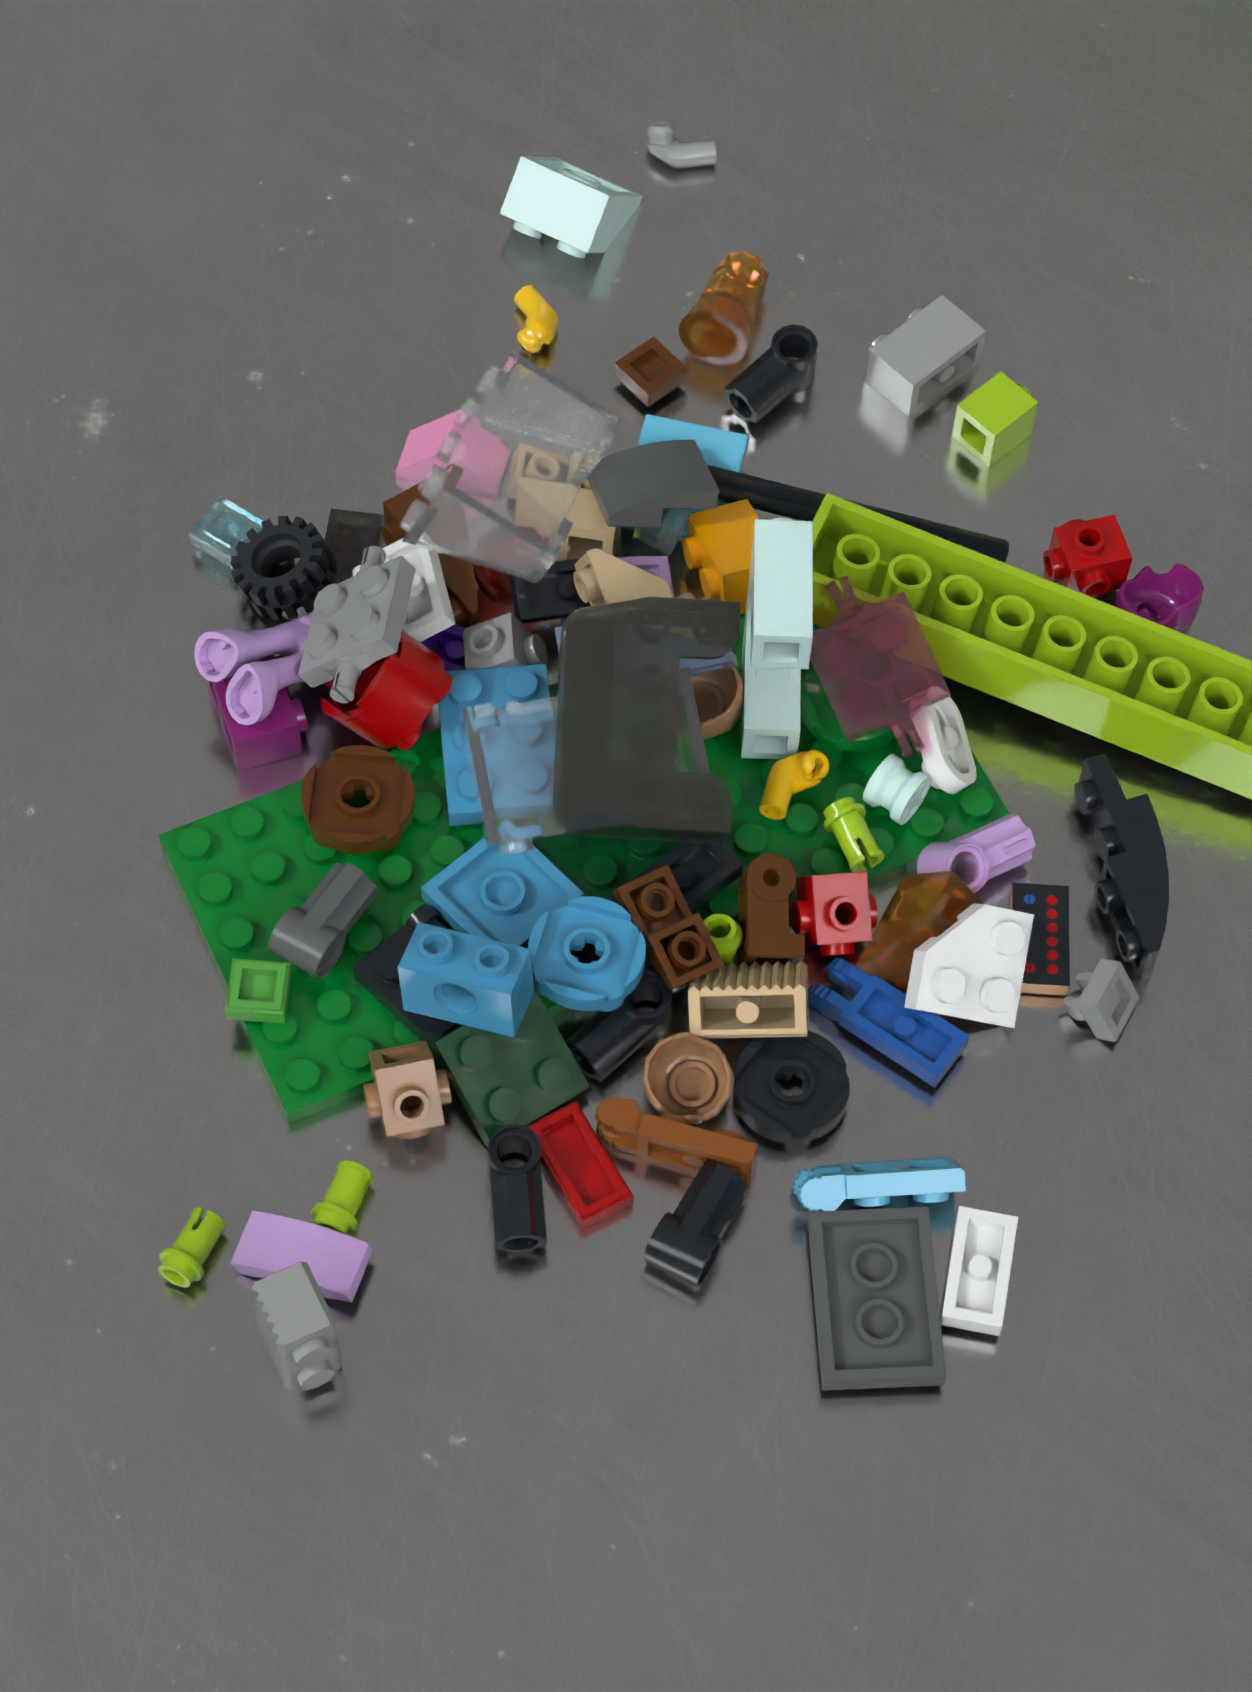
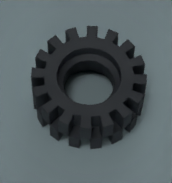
(270, 549)

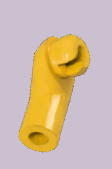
(540, 320)

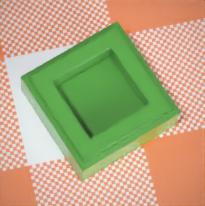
(258, 990)

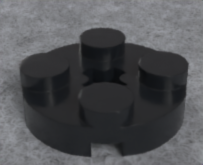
(784, 1117)

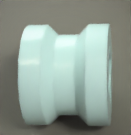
(897, 789)

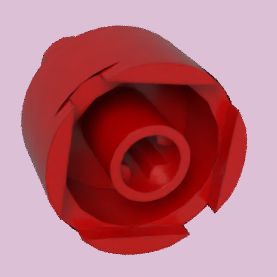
(394, 696)

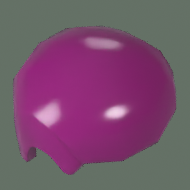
(1163, 598)

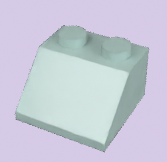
(567, 205)

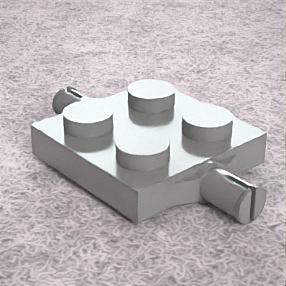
(356, 623)

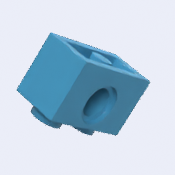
(466, 979)

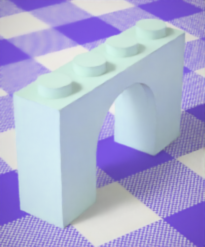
(776, 636)

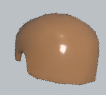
(718, 700)
(687, 1077)

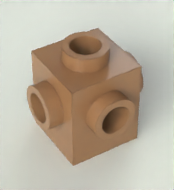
(406, 1090)

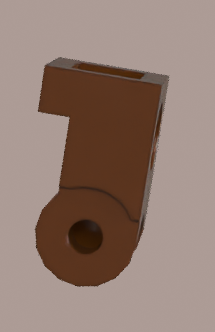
(765, 913)

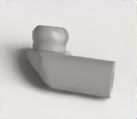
(676, 153)

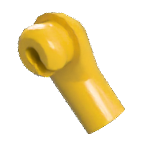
(790, 777)

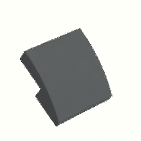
(647, 478)

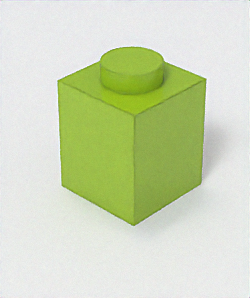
(995, 418)

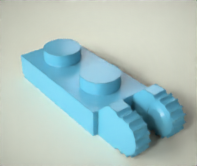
(876, 1181)

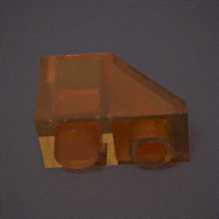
(918, 910)

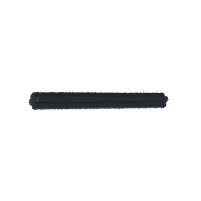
(804, 504)

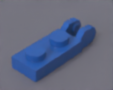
(877, 1016)

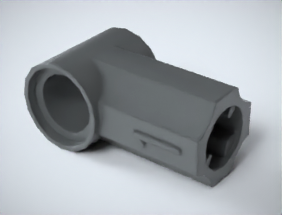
(317, 931)

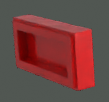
(580, 1166)

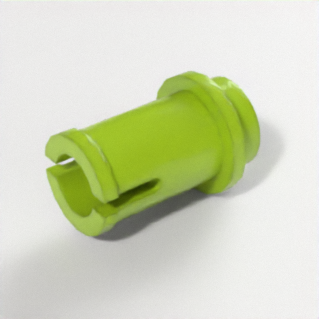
(852, 833)
(726, 936)
(343, 1198)
(191, 1248)

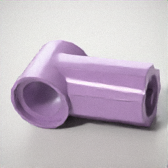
(981, 852)

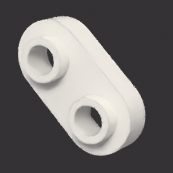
(947, 748)

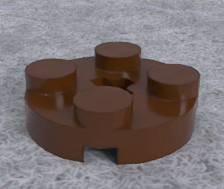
(364, 828)

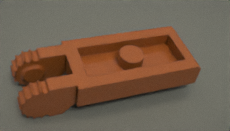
(672, 1139)

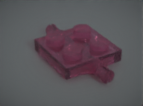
(876, 666)

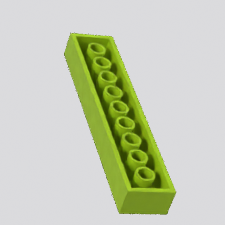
(1047, 645)

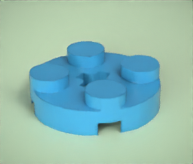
(580, 985)

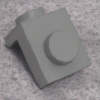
(502, 644)

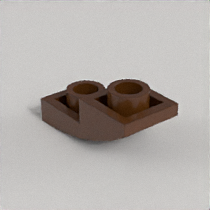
(673, 936)

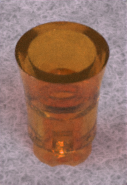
(723, 316)

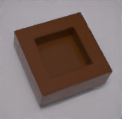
(650, 371)

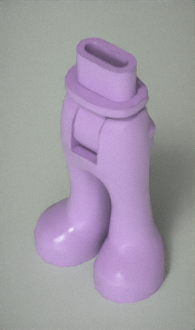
(253, 684)

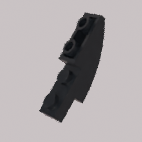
(1135, 865)

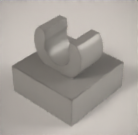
(1105, 999)

